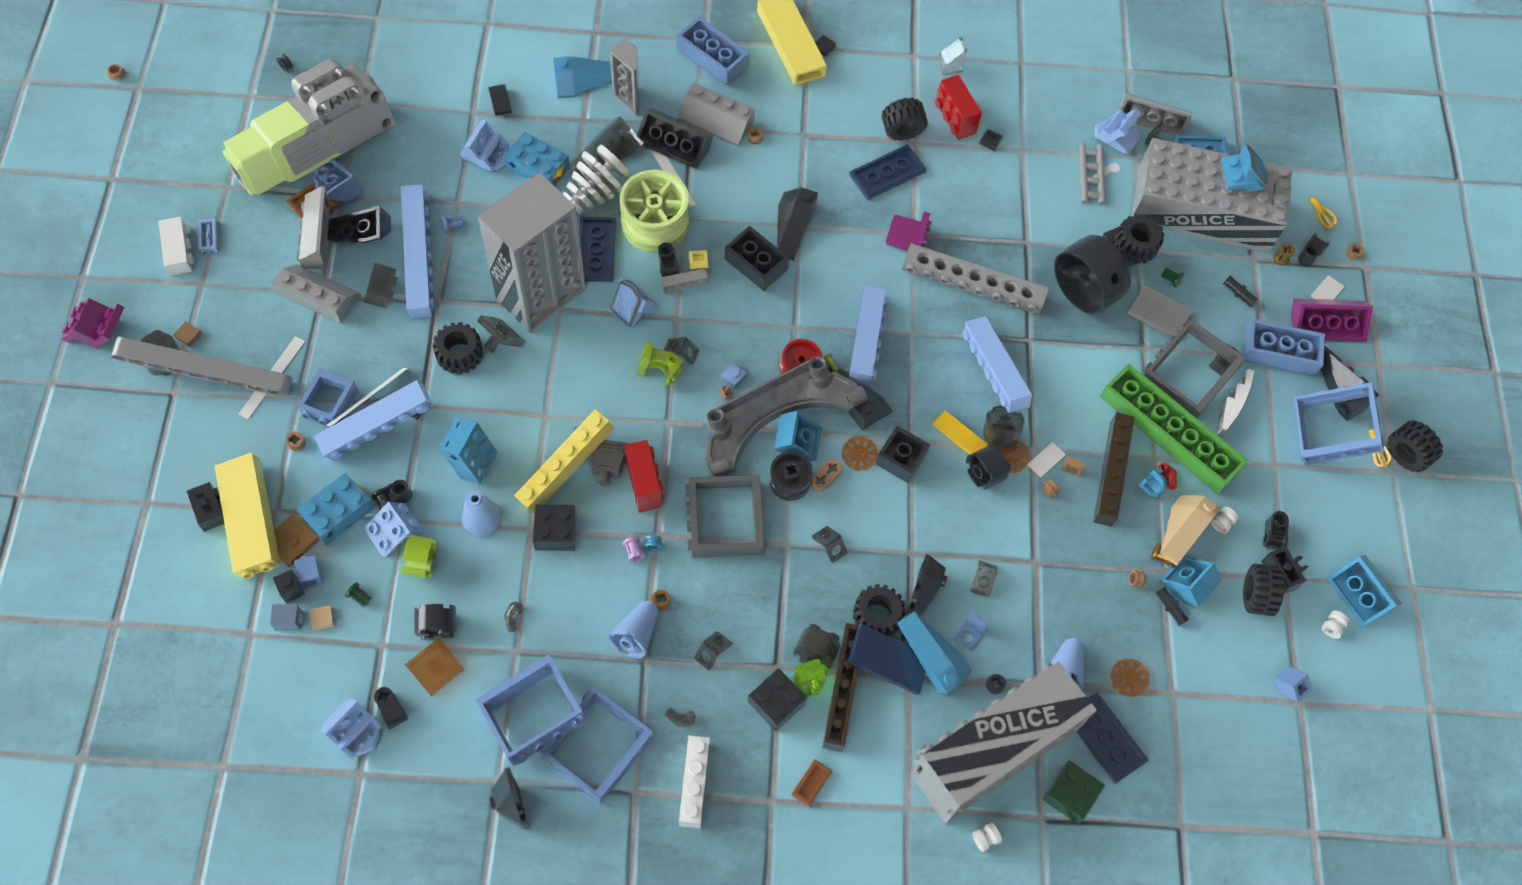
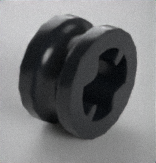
(284, 62)
(1001, 681)

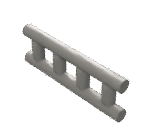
(1099, 167)

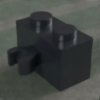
(206, 506)
(1291, 569)

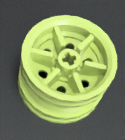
(655, 198)

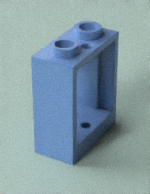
(331, 380)

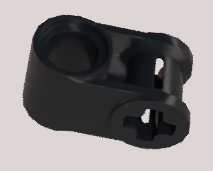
(1312, 250)
(667, 263)
(389, 494)
(1275, 534)
(391, 710)

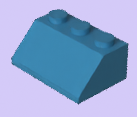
(1364, 590)

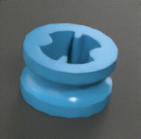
(653, 543)

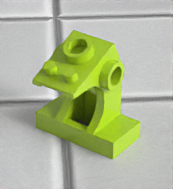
(660, 359)

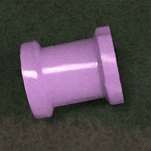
(633, 548)

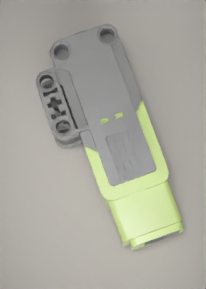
(327, 117)

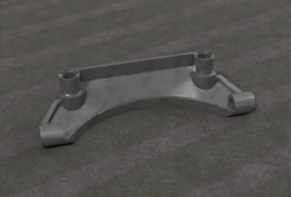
(797, 389)

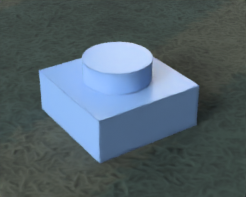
(733, 375)

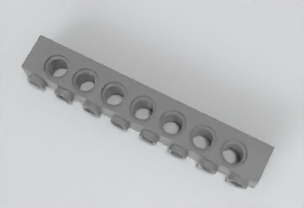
(984, 278)

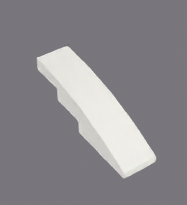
(1233, 404)

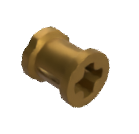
(1282, 252)
(1156, 555)

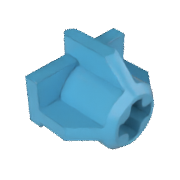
(1154, 483)

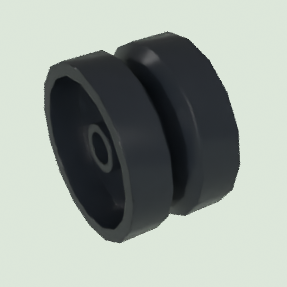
(790, 476)

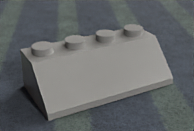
(625, 75)
(1153, 113)
(716, 114)
(314, 229)
(315, 292)

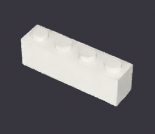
(694, 782)

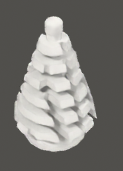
(595, 180)

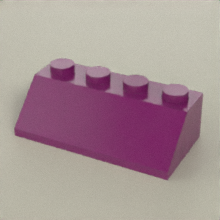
(1335, 318)

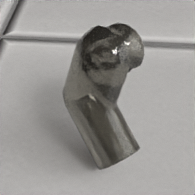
(510, 615)
(680, 720)

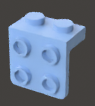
(392, 527)

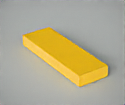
(958, 433)

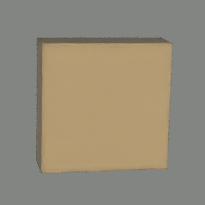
(321, 617)

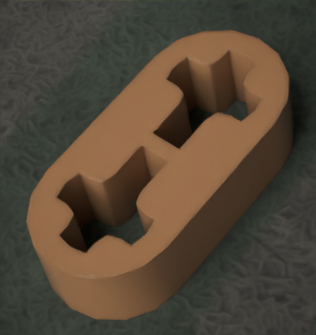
(823, 473)

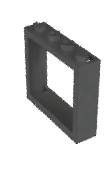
(1213, 343)
(730, 549)

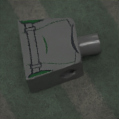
(608, 461)

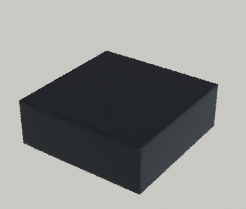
(825, 45)
(991, 139)

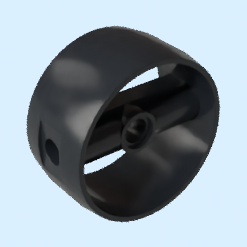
(1086, 266)

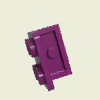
(906, 231)

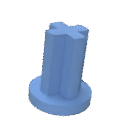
(451, 222)

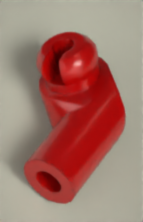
(1170, 474)

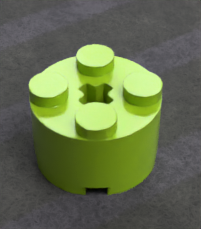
(419, 556)

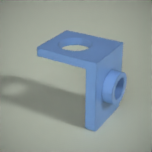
(974, 625)

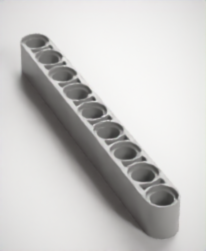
(201, 367)

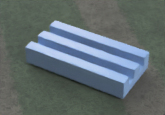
(208, 248)

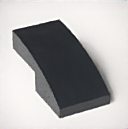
(500, 100)

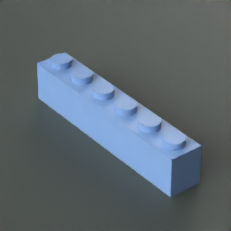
(867, 334)
(997, 365)
(373, 420)

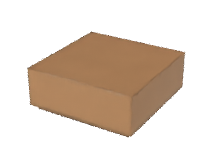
(187, 334)
(1073, 466)

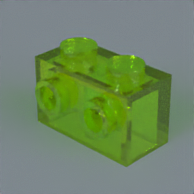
(810, 677)

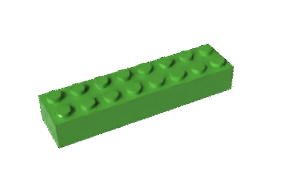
(1174, 428)

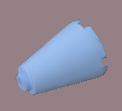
(480, 515)
(635, 630)
(1072, 659)

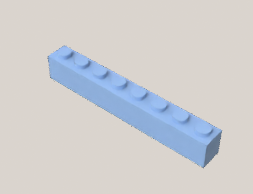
(416, 253)

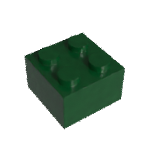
(1073, 792)

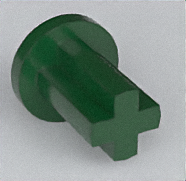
(1172, 276)
(358, 595)

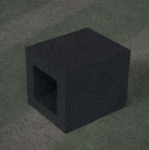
(288, 586)

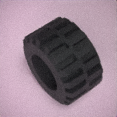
(904, 119)
(1141, 227)
(456, 335)
(1415, 446)
(1263, 589)
(883, 597)

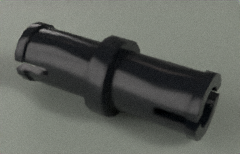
(1240, 291)
(1172, 606)

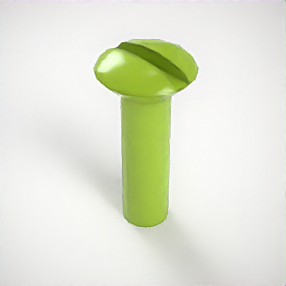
(828, 358)

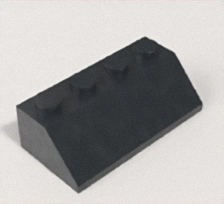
(674, 137)

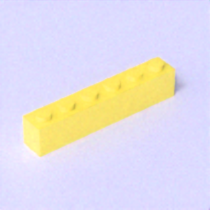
(565, 461)

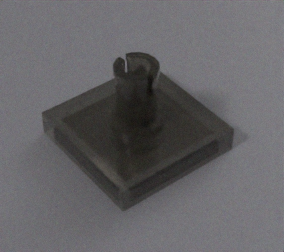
(500, 333)

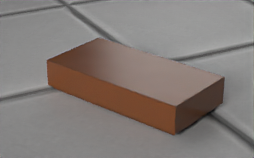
(811, 783)

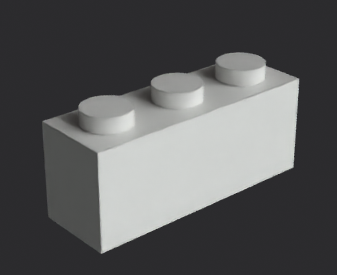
(176, 246)

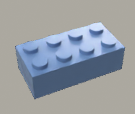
(712, 50)
(1283, 347)

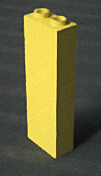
(792, 40)
(247, 516)

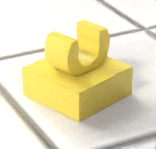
(698, 259)

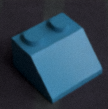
(798, 435)
(1192, 580)

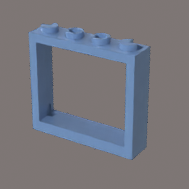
(1344, 450)
(515, 686)
(623, 765)

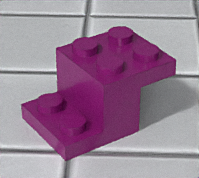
(92, 323)

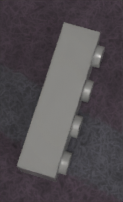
(684, 280)

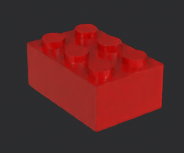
(958, 107)
(644, 475)

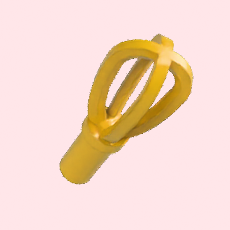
(1320, 210)
(1372, 435)

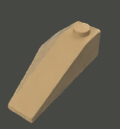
(1186, 523)

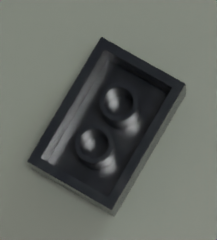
(756, 258)

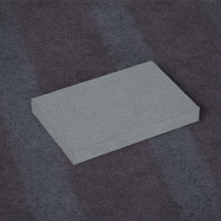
(1159, 311)

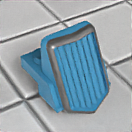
(1244, 170)

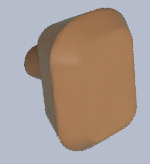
(726, 392)

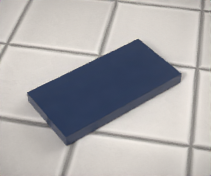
(887, 172)
(597, 247)
(887, 659)
(1111, 742)

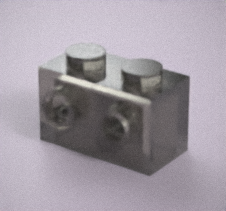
(380, 285)

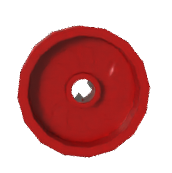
(796, 353)

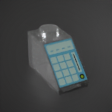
(953, 58)

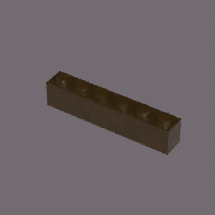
(1114, 469)
(842, 694)

